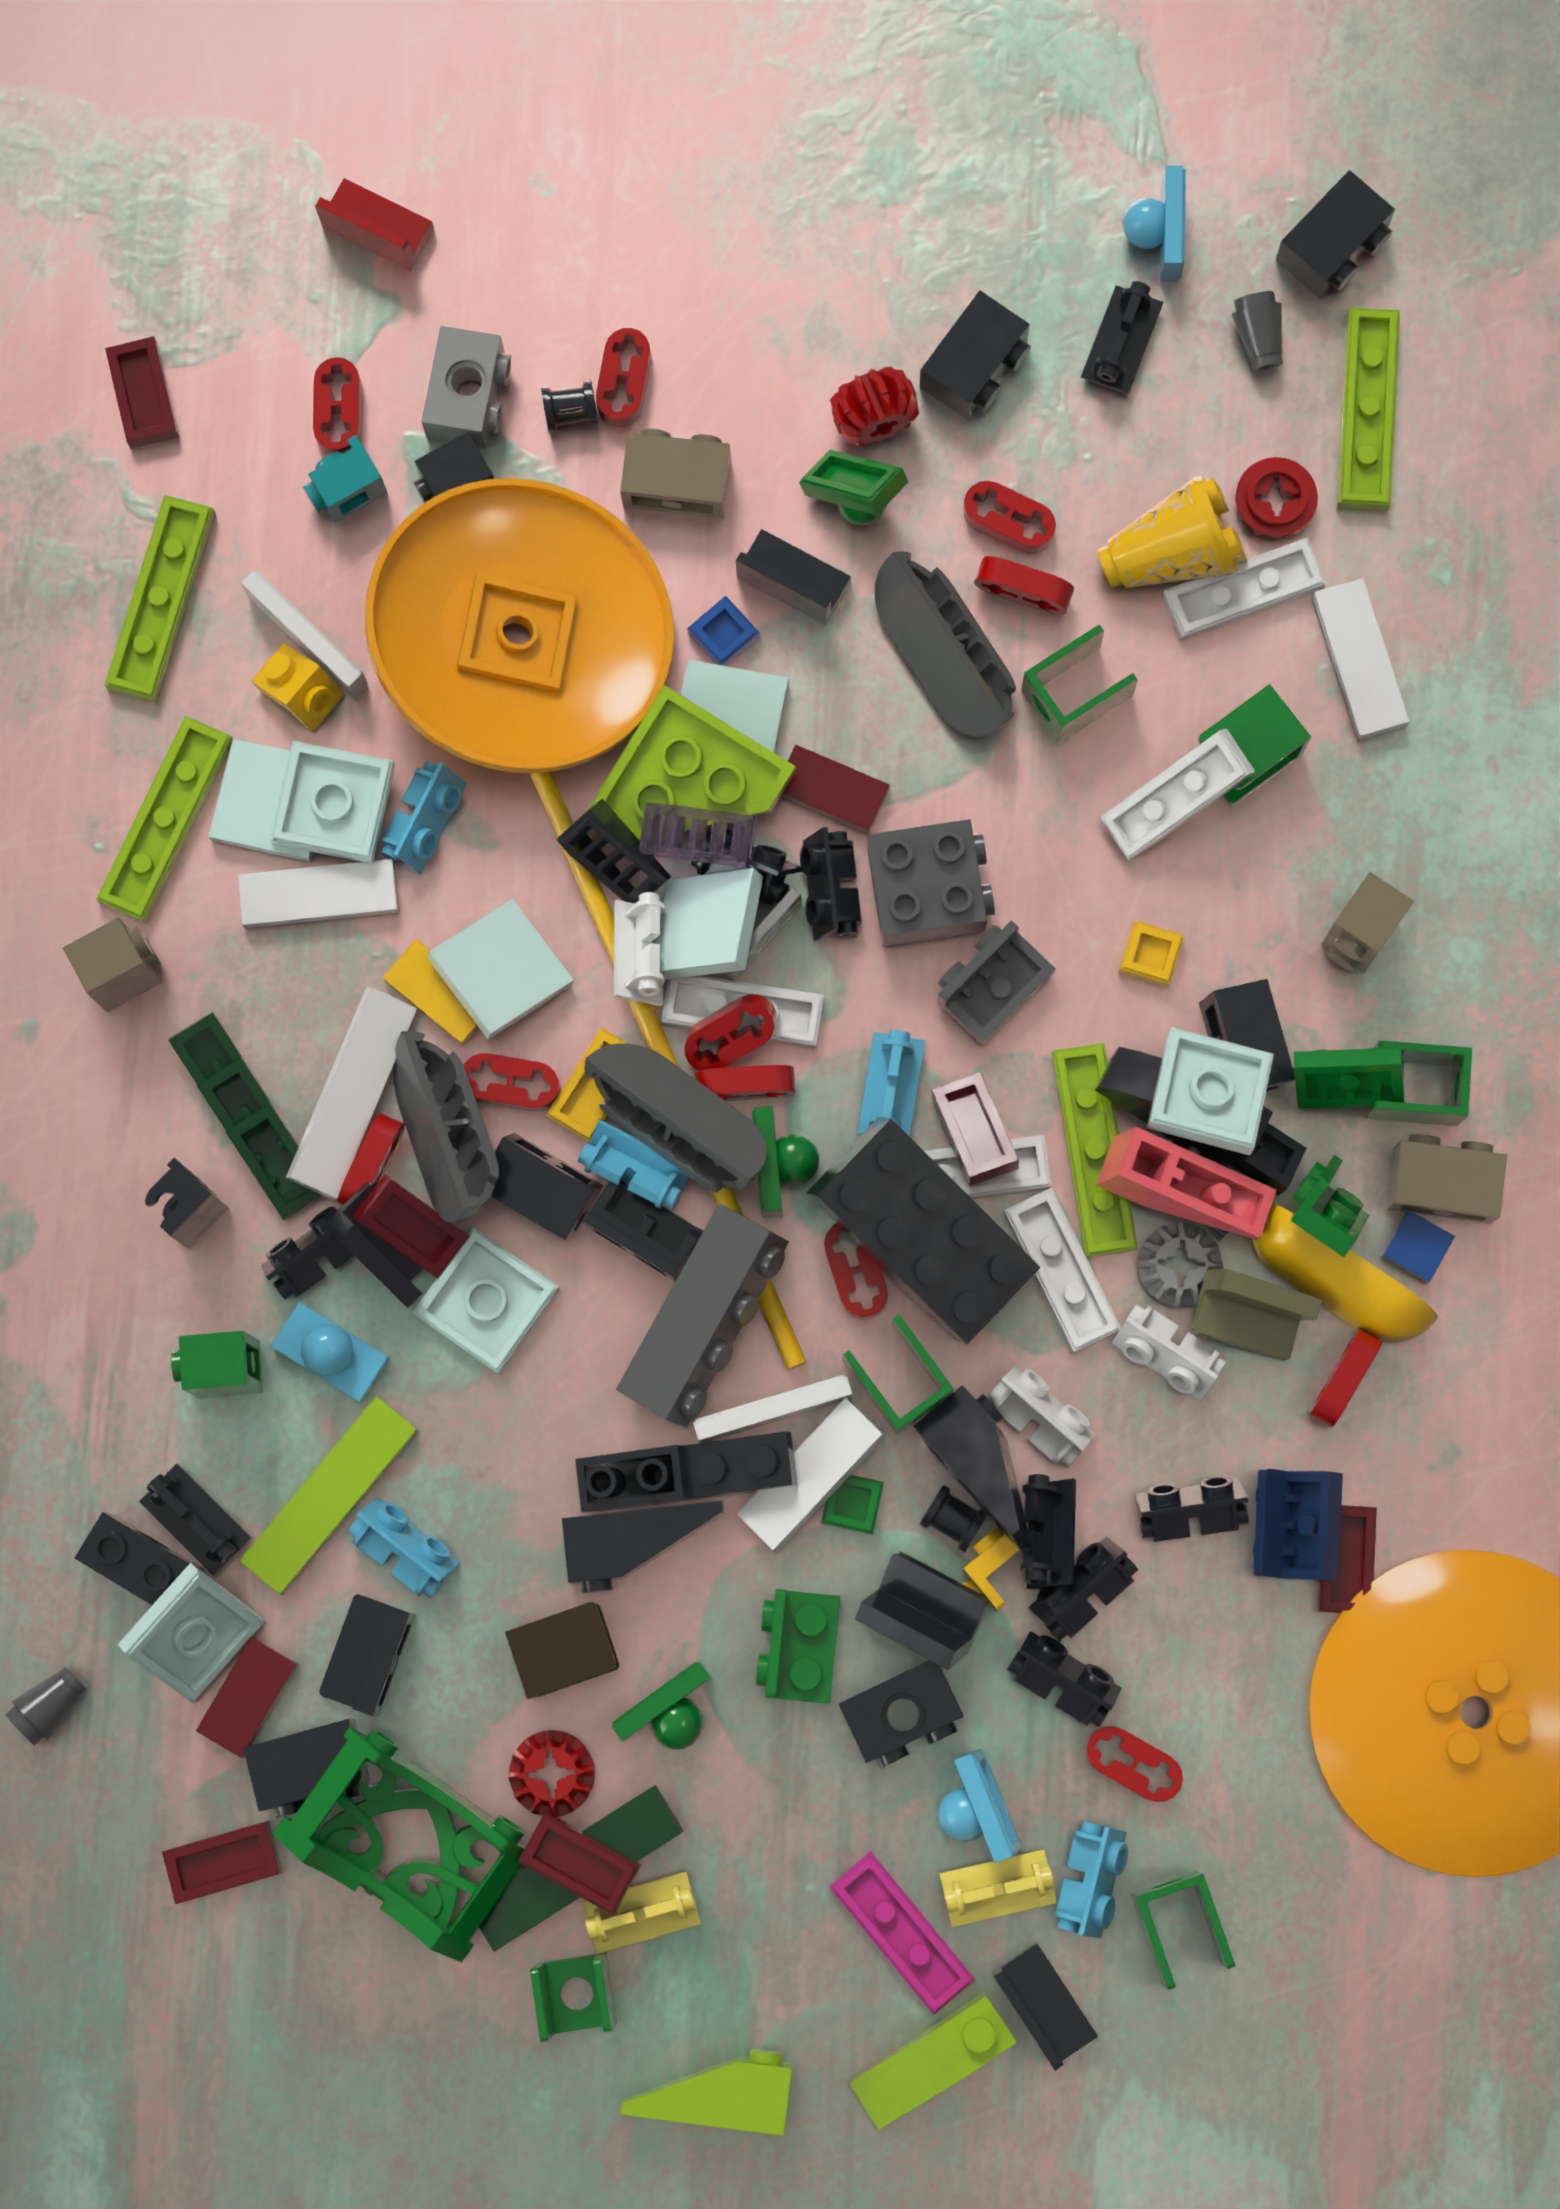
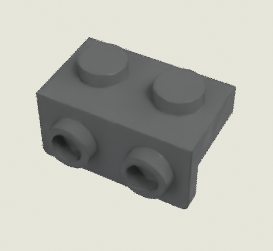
(993, 982)

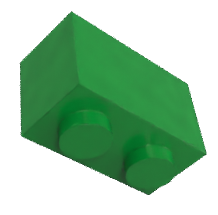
(218, 1364)

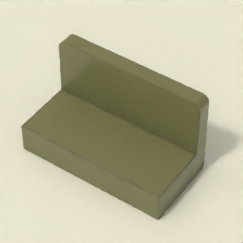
(1251, 1312)

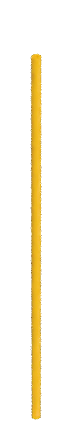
(657, 1041)

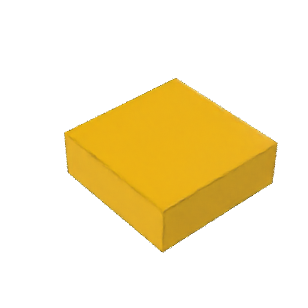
(1151, 954)

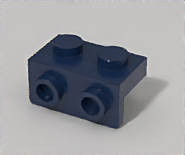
(1298, 1525)

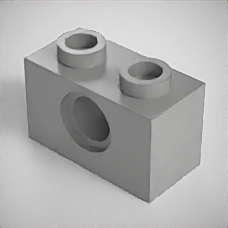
(460, 358)

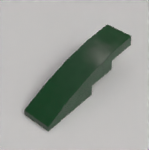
(243, 1110)
(531, 1898)

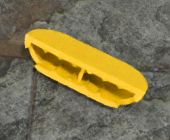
(1345, 1284)

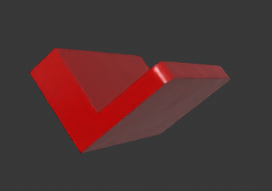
(375, 223)

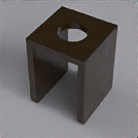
(562, 1650)

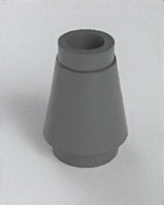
(1260, 328)
(45, 1705)

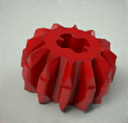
(874, 406)

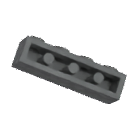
(703, 1316)

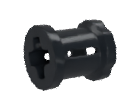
(569, 405)
(953, 1518)

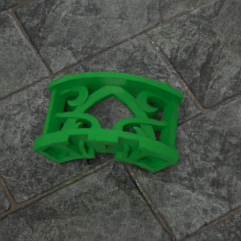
(422, 1914)

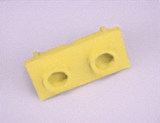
(998, 1888)
(644, 1913)

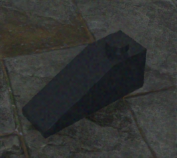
(975, 1451)
(621, 1543)

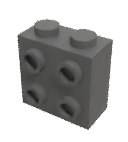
(929, 882)

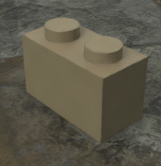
(676, 473)
(1366, 924)
(114, 963)
(1447, 1180)

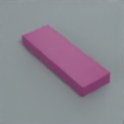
(902, 1933)

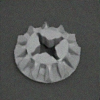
(1163, 1245)

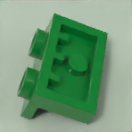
(1348, 1077)
(1326, 1213)
(800, 1646)

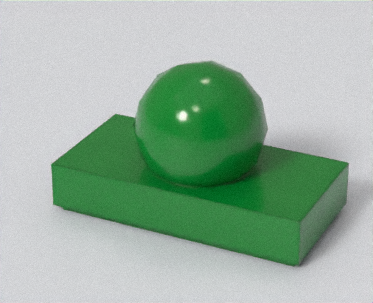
(854, 484)
(788, 1160)
(673, 1717)

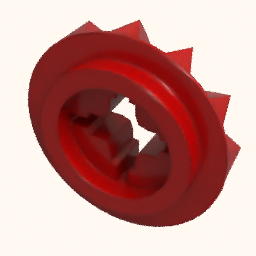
(1293, 483)
(568, 1753)

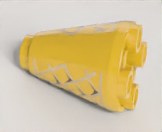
(1175, 540)

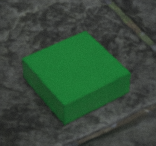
(854, 1505)

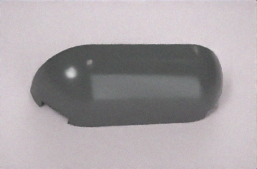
(944, 646)
(677, 1116)
(444, 1127)

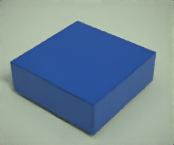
(723, 632)
(1418, 1246)

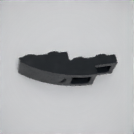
(1131, 1084)
(686, 1472)

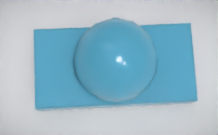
(1162, 223)
(330, 1352)
(979, 1808)

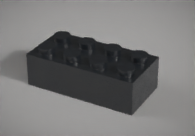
(923, 1229)

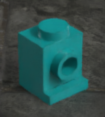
(345, 482)

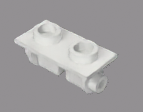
(635, 952)
(1187, 1367)
(1059, 1424)

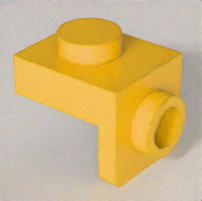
(298, 686)
(992, 1552)

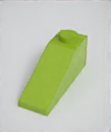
(933, 2061)
(731, 2095)

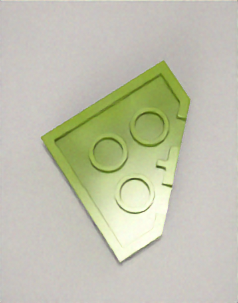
(693, 762)

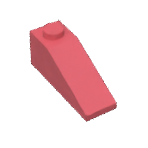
(1184, 1184)

